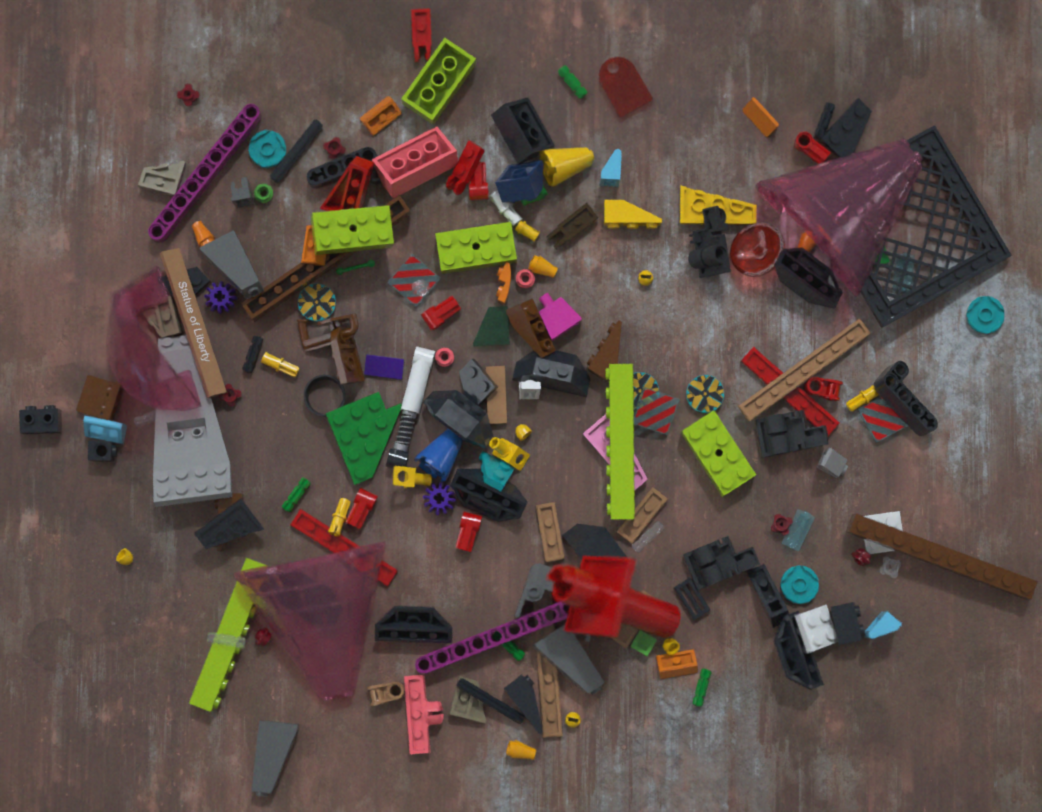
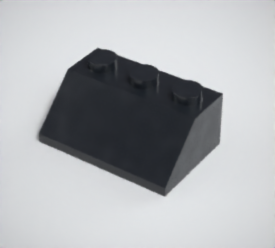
(522, 129)

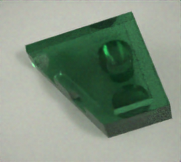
(494, 328)

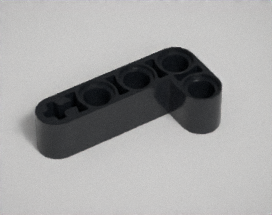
(339, 163)
(903, 401)

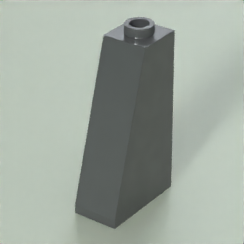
(233, 263)
(570, 659)
(272, 750)

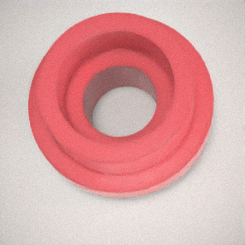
(525, 272)
(440, 352)

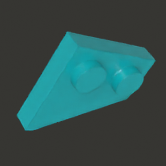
(495, 471)

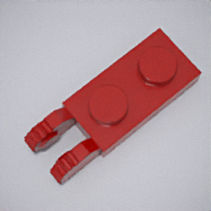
(421, 32)
(465, 167)

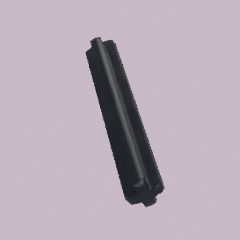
(296, 151)
(490, 700)

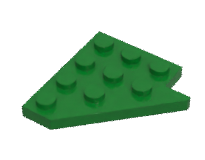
(362, 433)

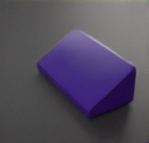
(384, 367)

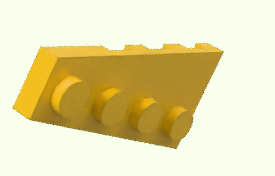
(694, 201)

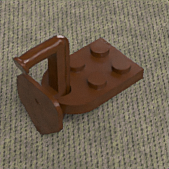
(342, 344)

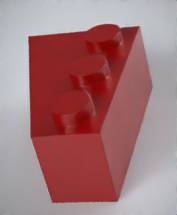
(351, 187)

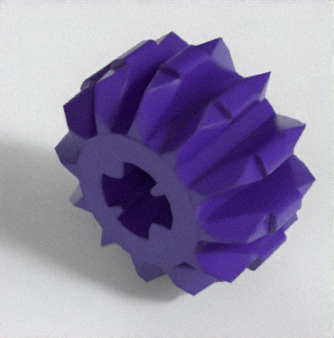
(226, 293)
(444, 494)

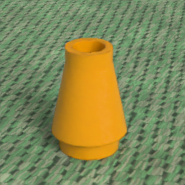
(542, 266)
(519, 750)

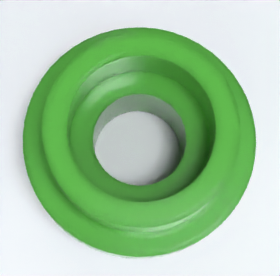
(263, 187)

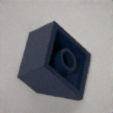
(521, 182)

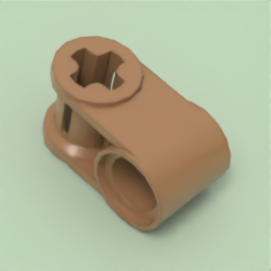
(384, 692)

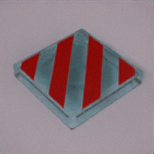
(410, 272)
(655, 410)
(881, 419)

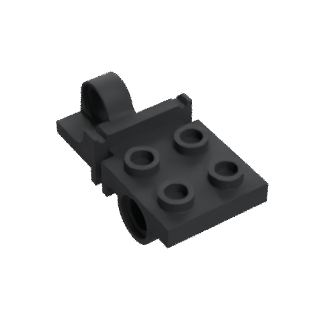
(710, 245)
(787, 433)
(717, 560)

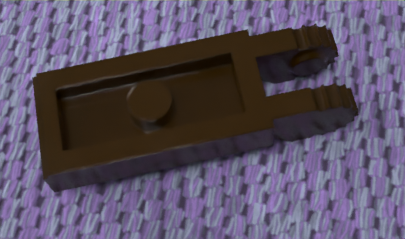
(574, 225)

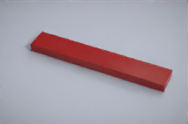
(797, 398)
(319, 532)

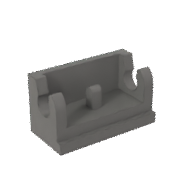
(242, 196)

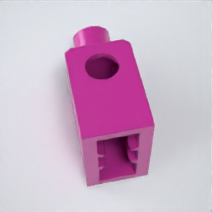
(557, 316)

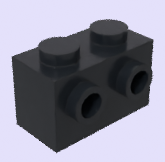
(40, 420)
(847, 623)

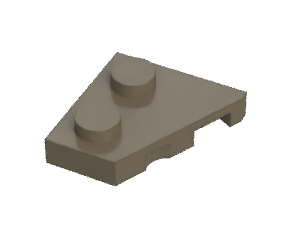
(162, 179)
(164, 319)
(466, 705)

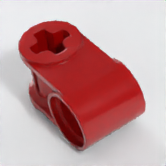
(827, 388)

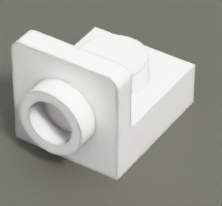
(529, 389)

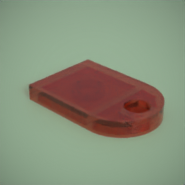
(624, 87)

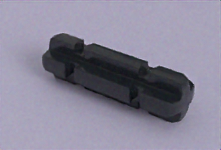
(824, 120)
(252, 354)

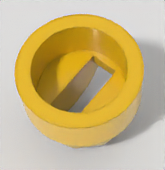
(644, 281)
(522, 432)
(124, 557)
(671, 646)
(572, 715)

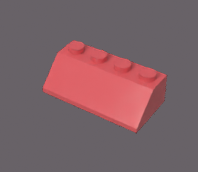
(415, 162)

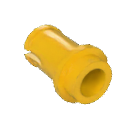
(527, 231)

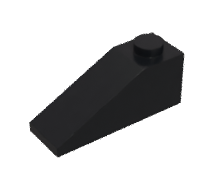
(768, 595)
(524, 697)

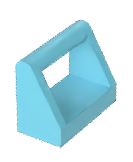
(611, 172)
(104, 429)
(882, 624)

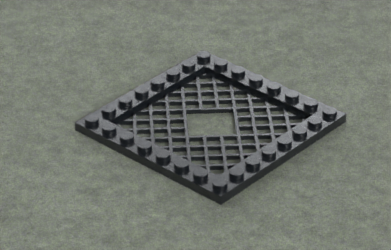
(977, 219)

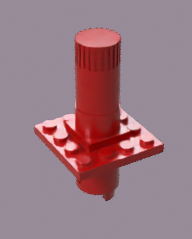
(603, 599)

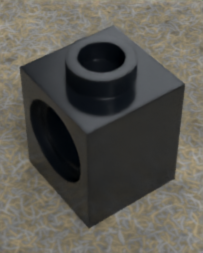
(93, 451)

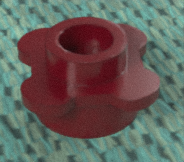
(188, 100)
(334, 143)
(230, 400)
(781, 519)
(861, 557)
(262, 637)

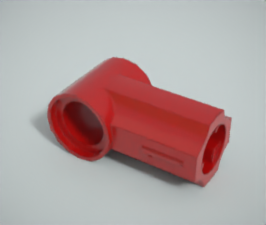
(813, 150)
(478, 184)
(436, 315)
(362, 505)
(468, 527)

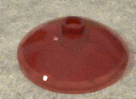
(749, 245)

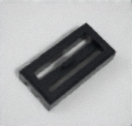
(683, 585)

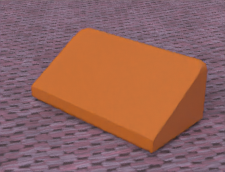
(380, 115)
(760, 117)
(308, 254)
(677, 665)

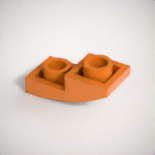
(505, 278)

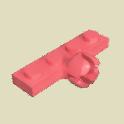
(420, 714)

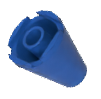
(440, 455)

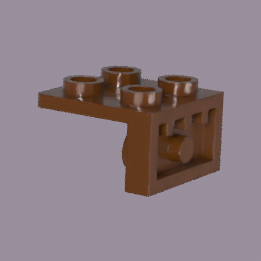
(100, 398)

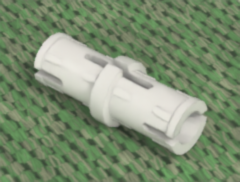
(505, 209)

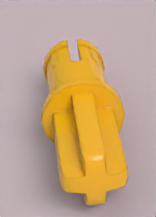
(280, 364)
(863, 397)
(339, 516)

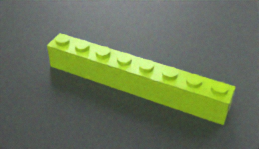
(621, 441)
(221, 657)

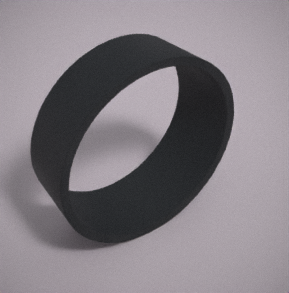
(312, 382)

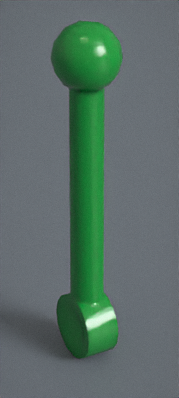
(370, 263)

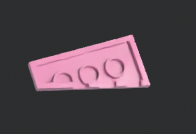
(597, 437)

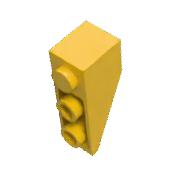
(623, 213)

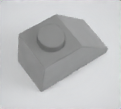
(832, 463)

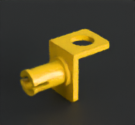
(508, 452)
(411, 477)

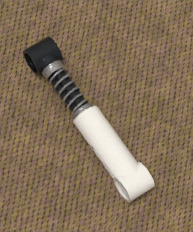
(411, 405)

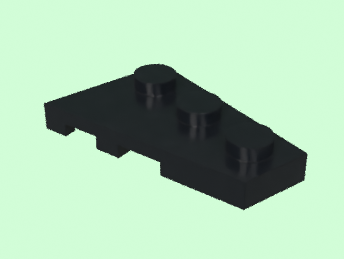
(847, 130)
(229, 524)

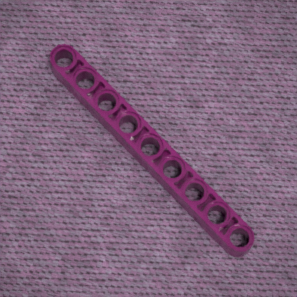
(203, 182)
(487, 638)

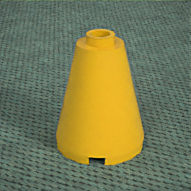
(564, 163)

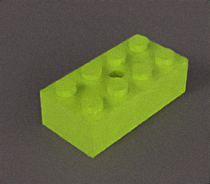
(446, 64)
(333, 234)
(495, 248)
(724, 471)

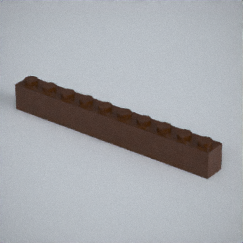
(305, 274)
(941, 556)

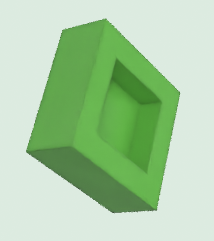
(643, 643)

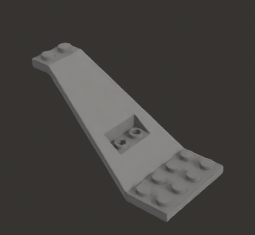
(189, 443)

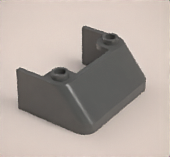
(535, 586)

